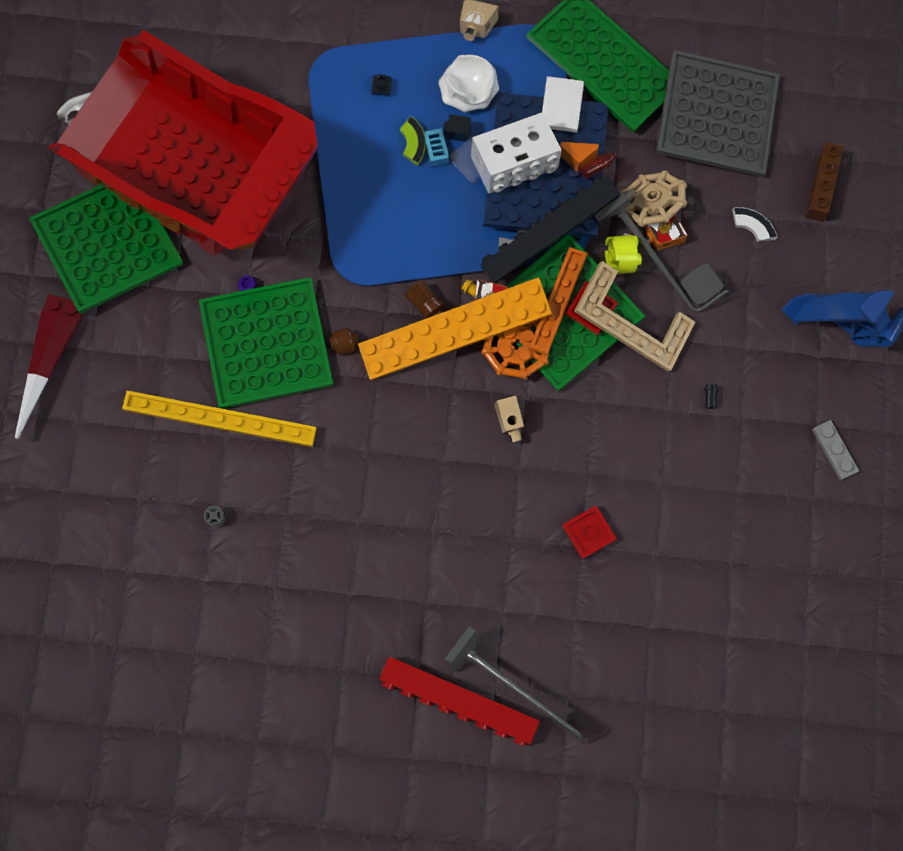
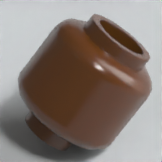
(343, 341)

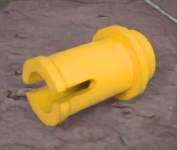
(469, 287)

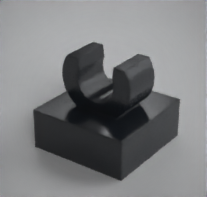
(381, 85)

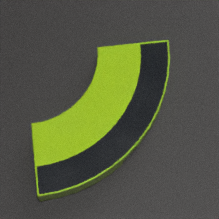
(415, 140)

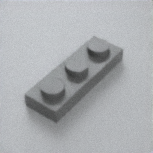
(835, 450)

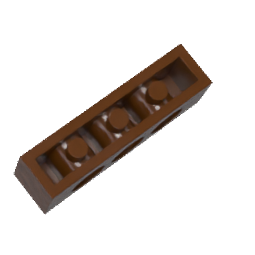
(824, 181)

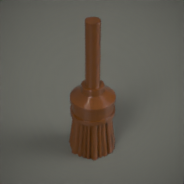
(424, 299)

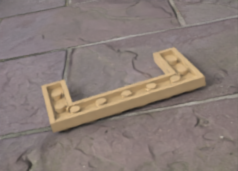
(591, 309)

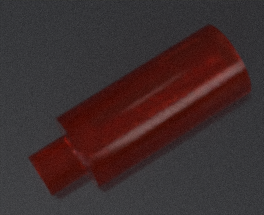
(597, 165)

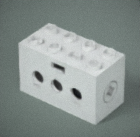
(515, 153)

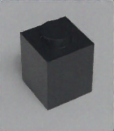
(457, 128)

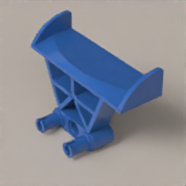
(857, 313)

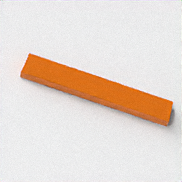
(558, 301)

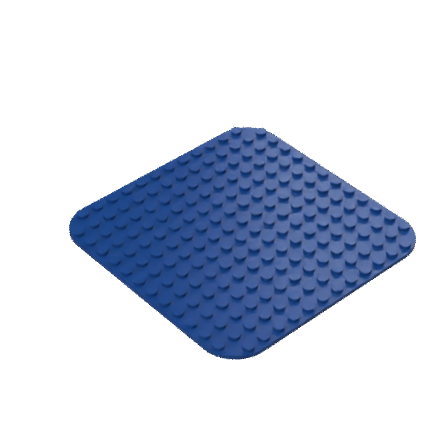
(380, 208)

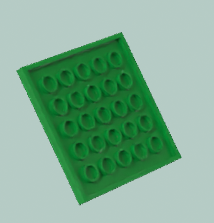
(103, 246)
(265, 343)
(573, 344)

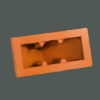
(578, 153)

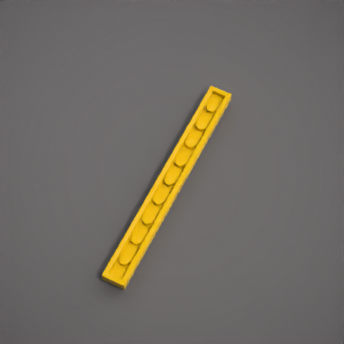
(219, 418)

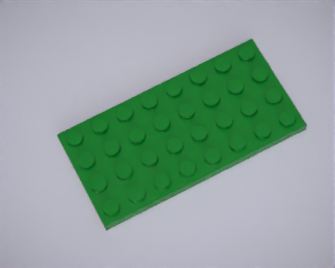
(605, 58)

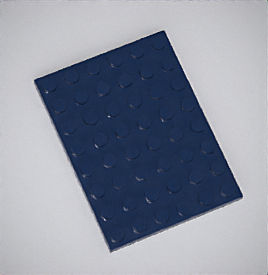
(530, 200)

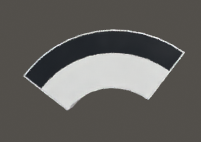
(755, 223)

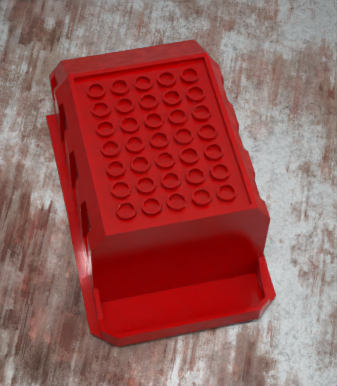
(188, 145)

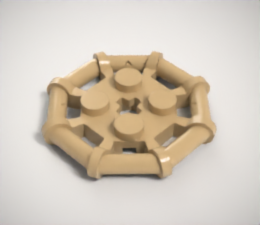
(657, 205)

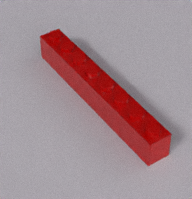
(459, 701)

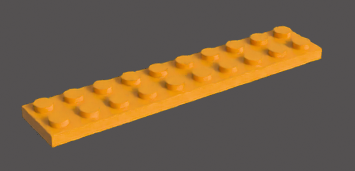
(455, 329)

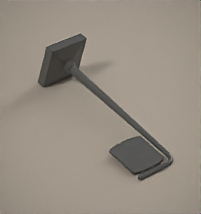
(699, 284)
(465, 650)

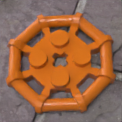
(513, 356)

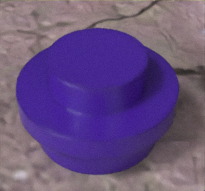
(246, 283)

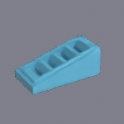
(440, 159)

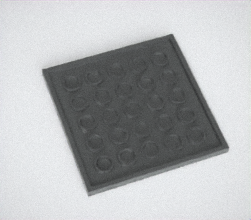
(718, 113)

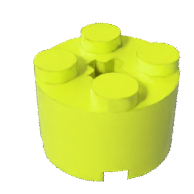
(623, 253)

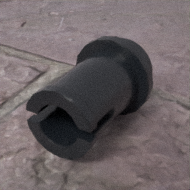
(711, 396)

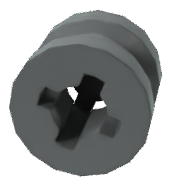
(211, 513)

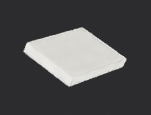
(562, 103)

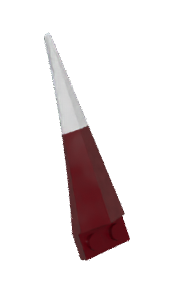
(54, 331)

